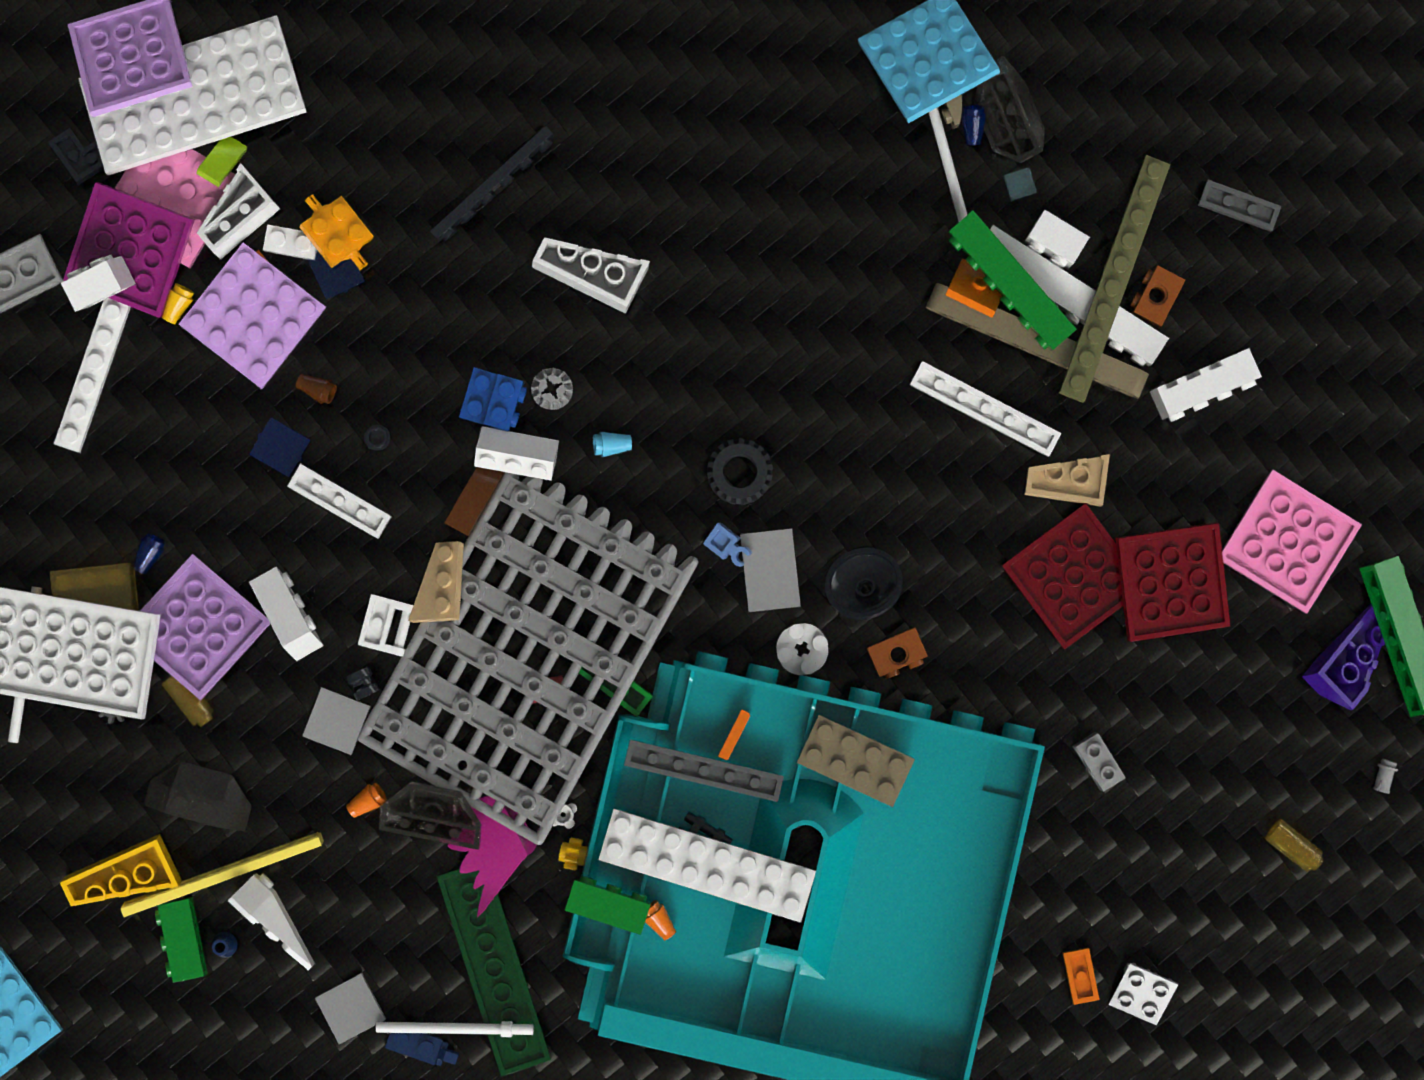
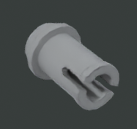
(1385, 775)

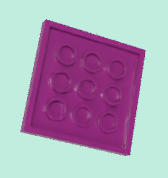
(140, 232)

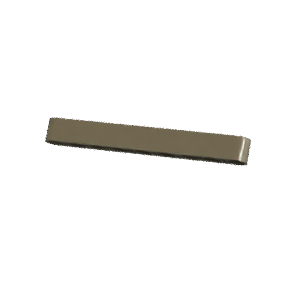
(1008, 329)

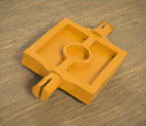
(336, 232)

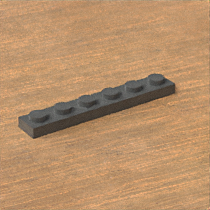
(703, 770)

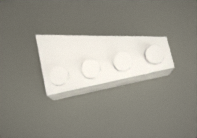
(596, 273)
(1206, 383)

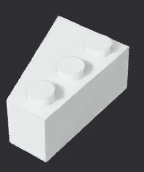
(286, 613)

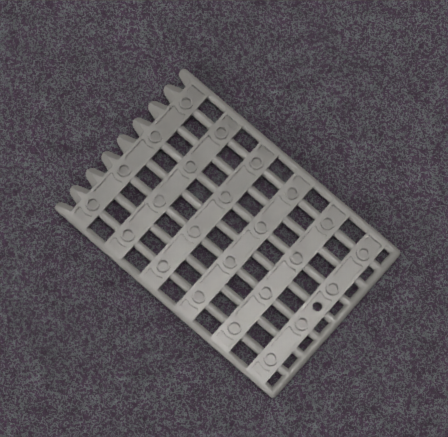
(592, 535)

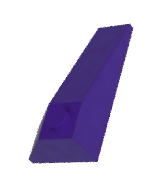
(1347, 663)

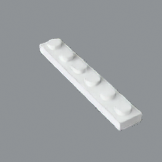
(92, 375)
(985, 409)

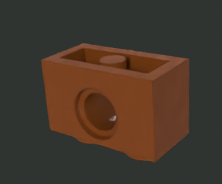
(1169, 286)
(881, 653)

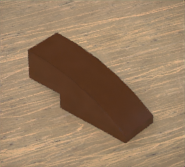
(473, 499)

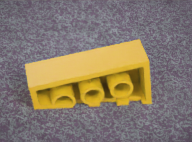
(128, 872)

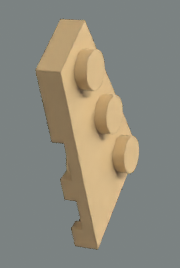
(1071, 481)
(441, 585)

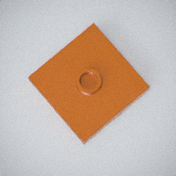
(972, 291)

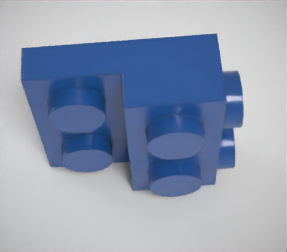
(493, 400)

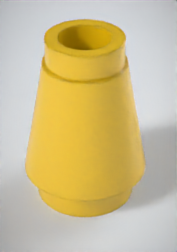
(177, 303)

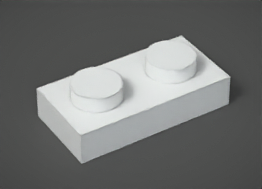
(288, 242)

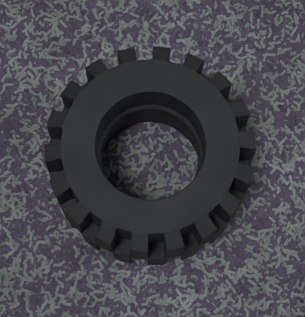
(754, 453)

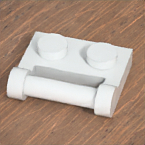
(378, 624)

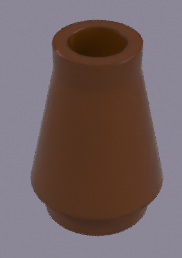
(318, 388)

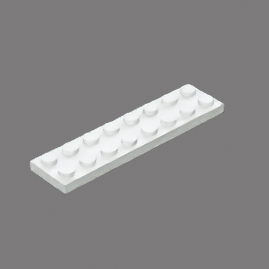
(707, 865)

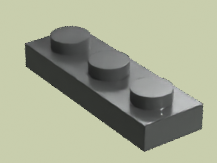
(1239, 205)

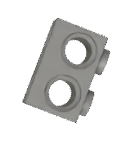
(1099, 761)

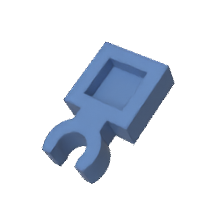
(724, 543)

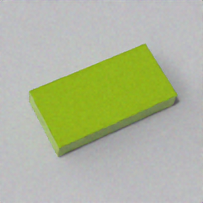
(221, 160)

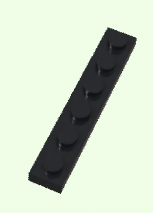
(501, 177)

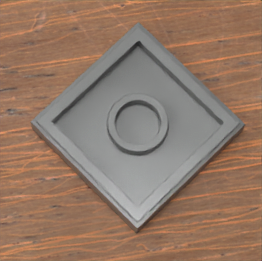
(336, 721)
(350, 1008)

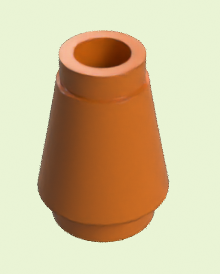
(367, 800)
(660, 921)

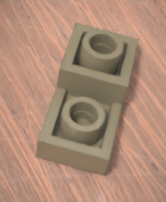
(953, 111)

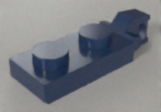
(422, 1047)

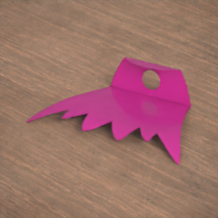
(498, 854)

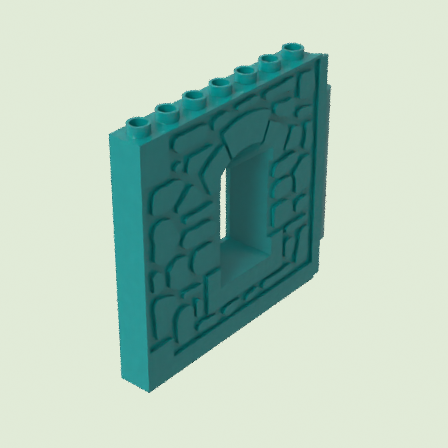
(898, 906)

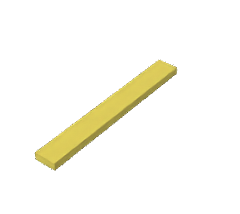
(223, 873)

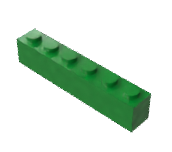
(1011, 280)
(1399, 626)

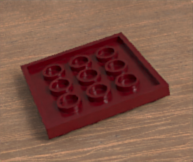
(1070, 576)
(1172, 582)

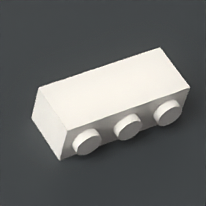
(516, 453)

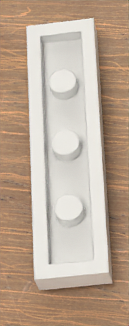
(339, 501)

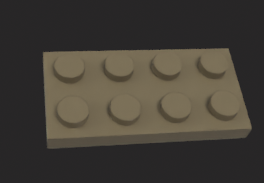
(856, 760)

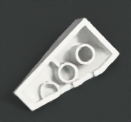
(262, 904)

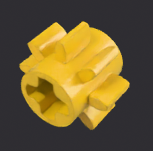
(572, 853)

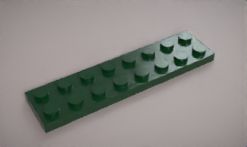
(494, 971)

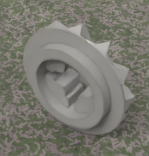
(564, 391)

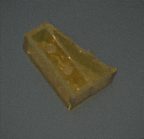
(103, 585)

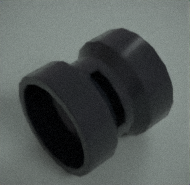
(361, 678)

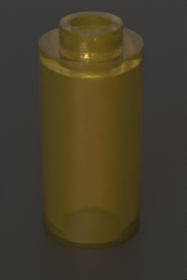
(195, 710)
(1294, 846)

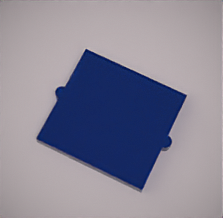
(336, 279)
(280, 447)

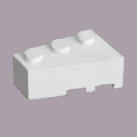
(237, 213)

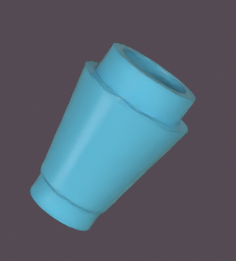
(611, 443)

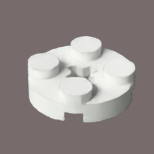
(797, 635)

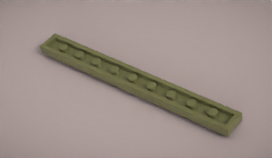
(1114, 279)

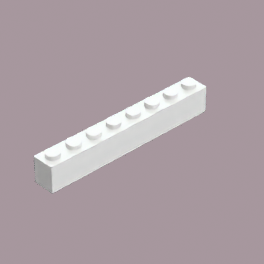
(1075, 298)

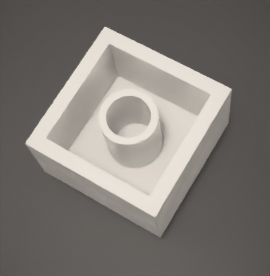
(1056, 240)
(94, 284)

